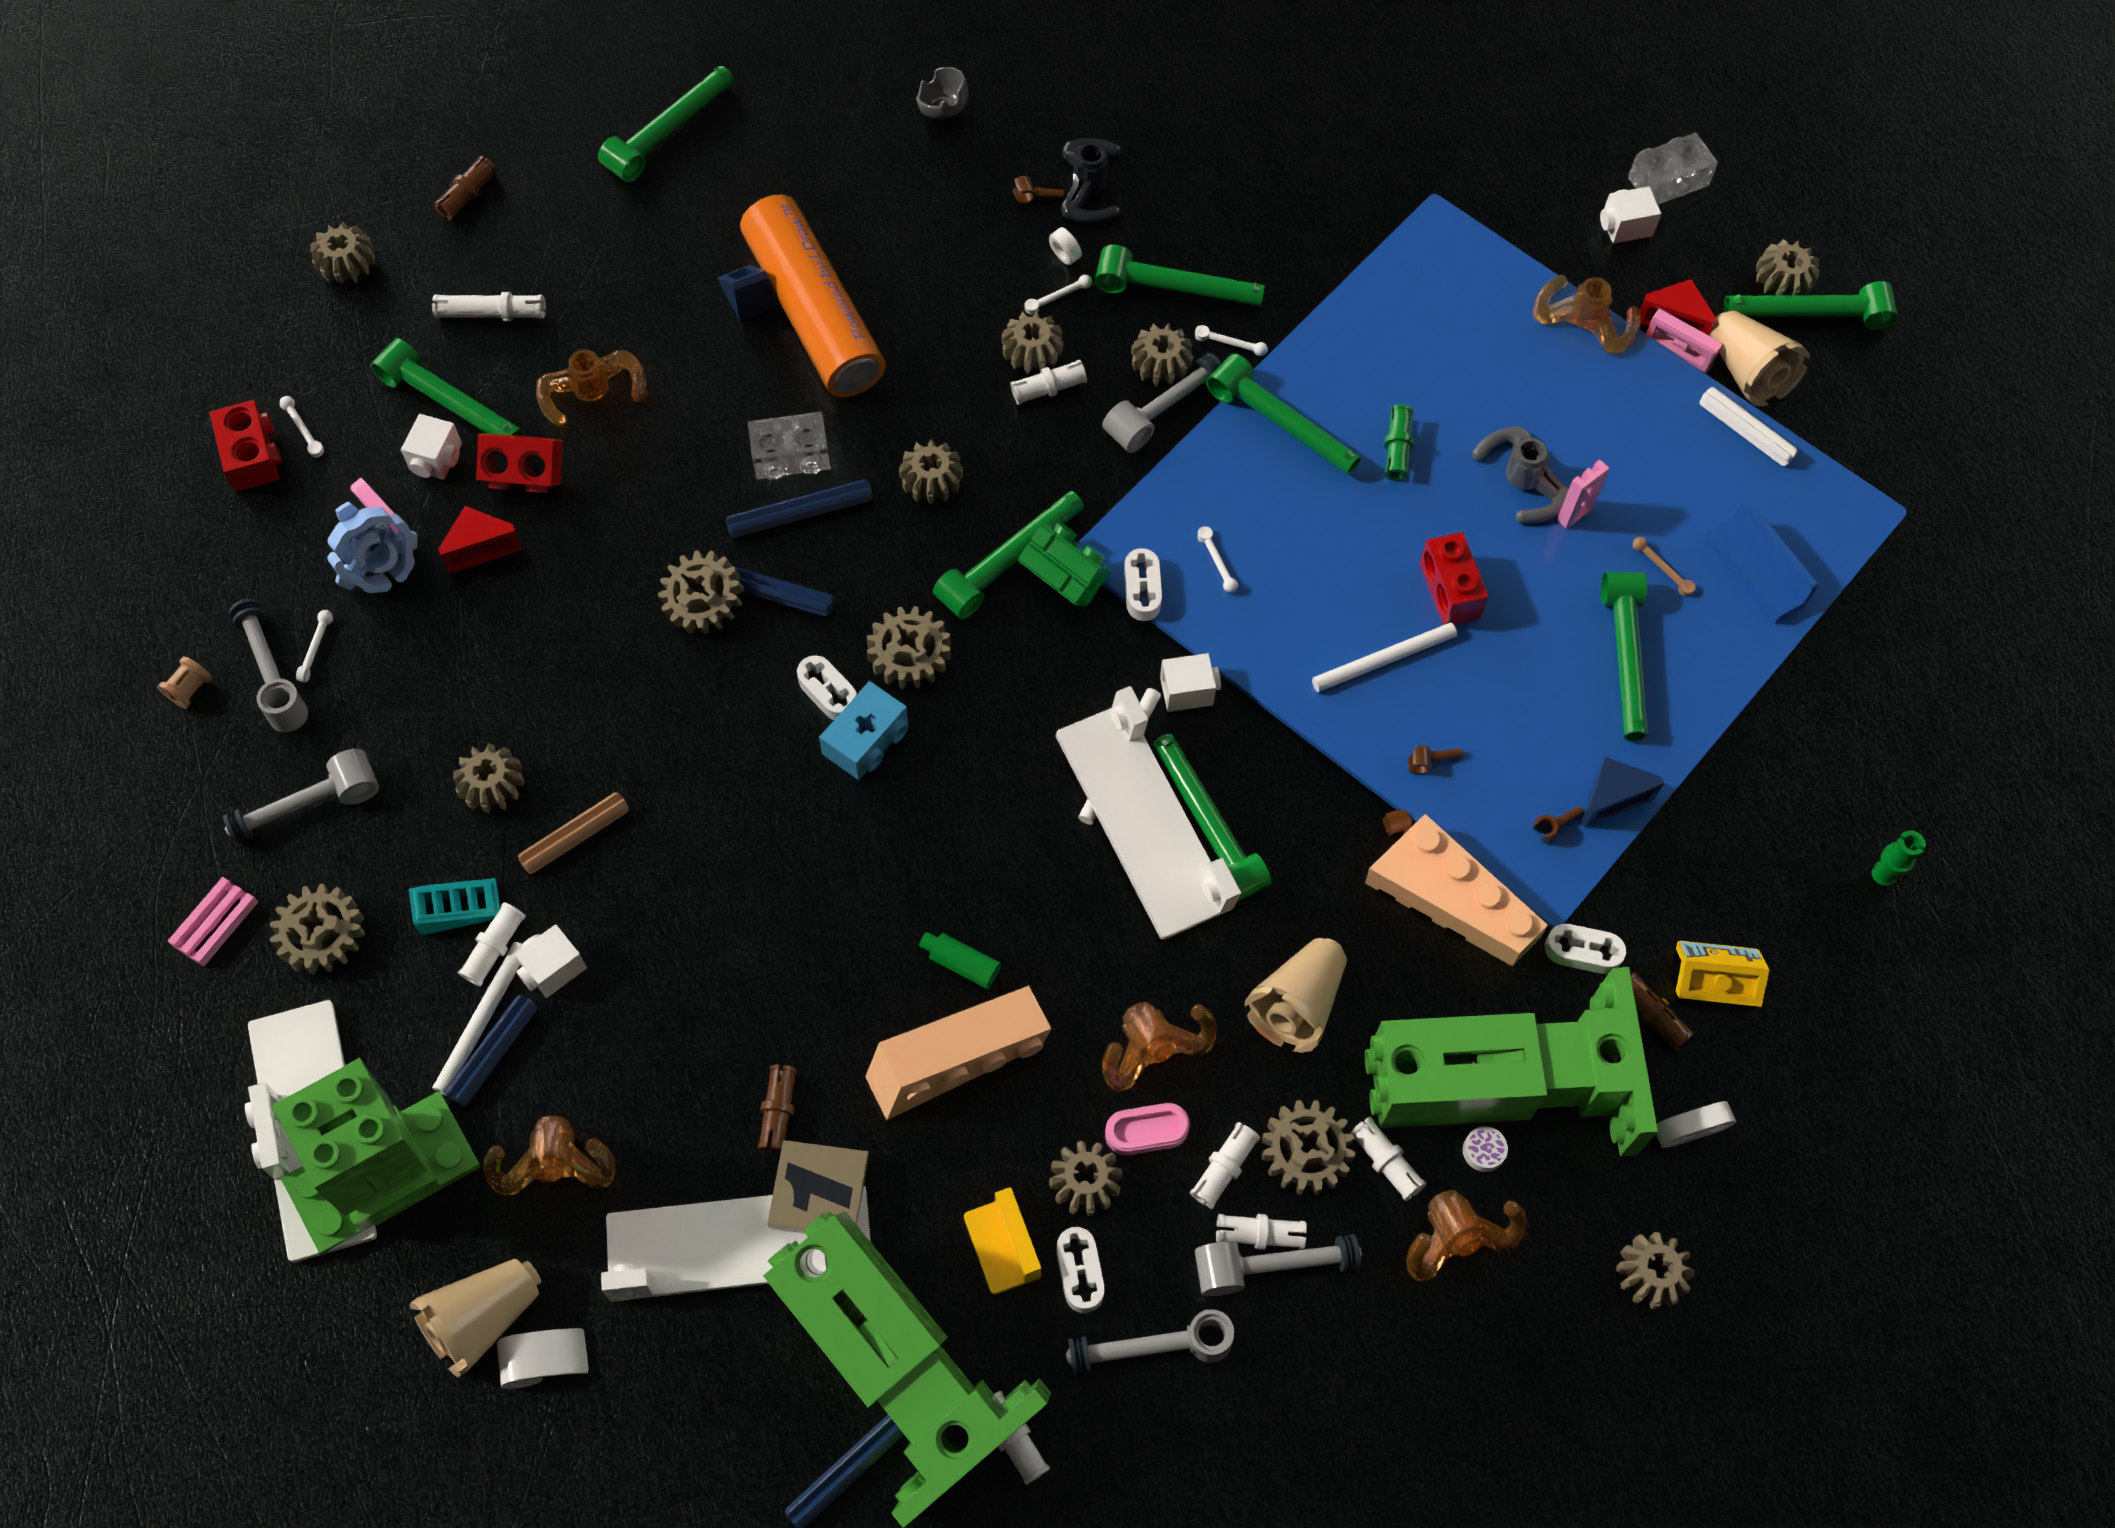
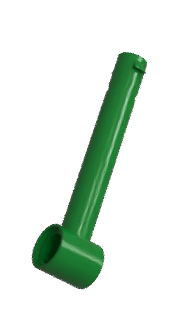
(628, 158)
(1118, 269)
(1873, 303)
(402, 362)
(1236, 378)
(963, 592)
(1625, 593)
(1248, 872)

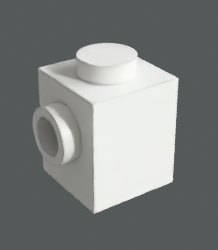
(1630, 214)
(431, 447)
(1189, 682)
(548, 961)

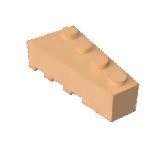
(1454, 889)
(955, 1050)

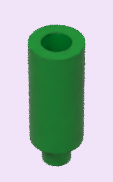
(961, 959)

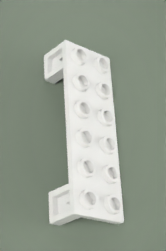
(1146, 819)
(697, 1247)

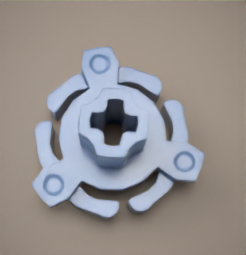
(370, 545)

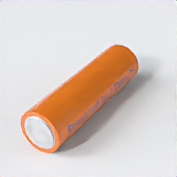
(812, 296)

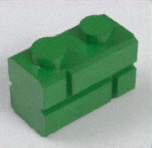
(1065, 564)

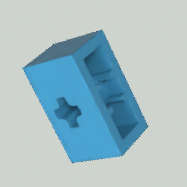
(867, 712)

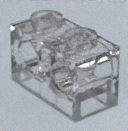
(1674, 168)
(788, 437)

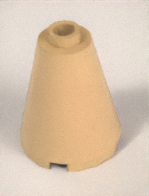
(1758, 357)
(1299, 996)
(475, 1311)

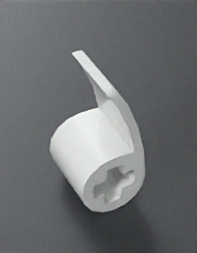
(540, 1354)

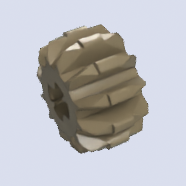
(342, 253)
(1787, 269)
(1032, 342)
(1162, 354)
(931, 472)
(488, 778)
(1087, 1164)
(1665, 1260)

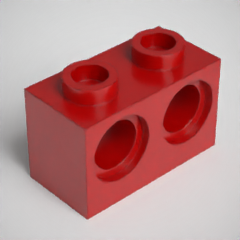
(245, 445)
(519, 454)
(1453, 579)

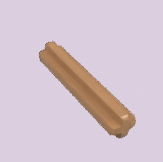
(573, 833)

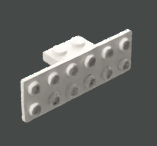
(289, 1055)

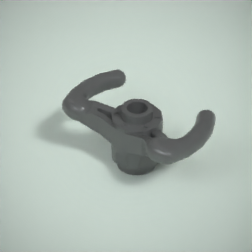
(1527, 470)

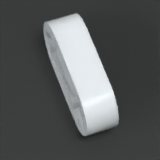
(1151, 584)
(820, 693)
(1585, 948)
(1694, 1124)
(1070, 1272)

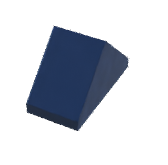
(747, 291)
(1619, 789)

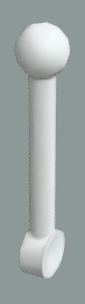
(1033, 305)
(1203, 333)
(314, 447)
(1205, 536)
(303, 672)

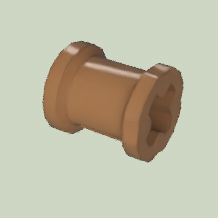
(184, 682)

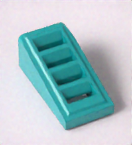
(438, 893)

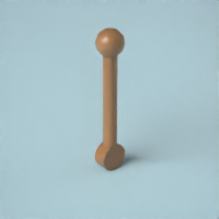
(1686, 587)

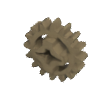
(705, 575)
(903, 661)
(307, 916)
(1320, 1157)

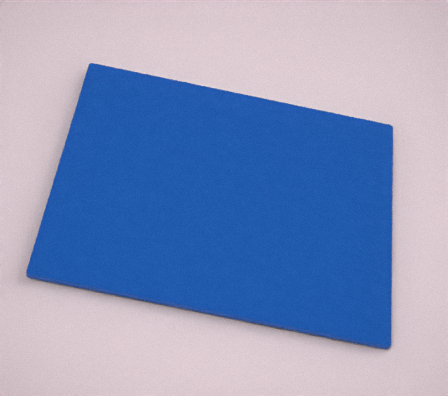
(1534, 683)

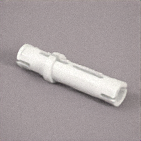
(497, 306)

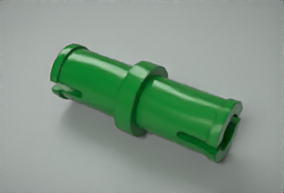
(1399, 442)
(1898, 858)

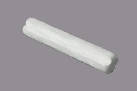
(1748, 426)

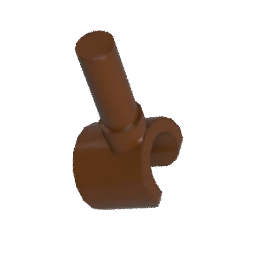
(1026, 193)
(1421, 760)
(1397, 822)
(1556, 823)

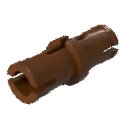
(465, 187)
(1658, 1014)
(777, 1108)

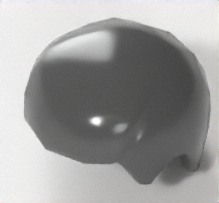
(944, 95)

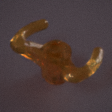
(1588, 311)
(588, 380)
(1154, 1042)
(550, 1158)
(1461, 1233)

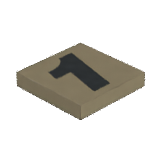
(814, 1182)

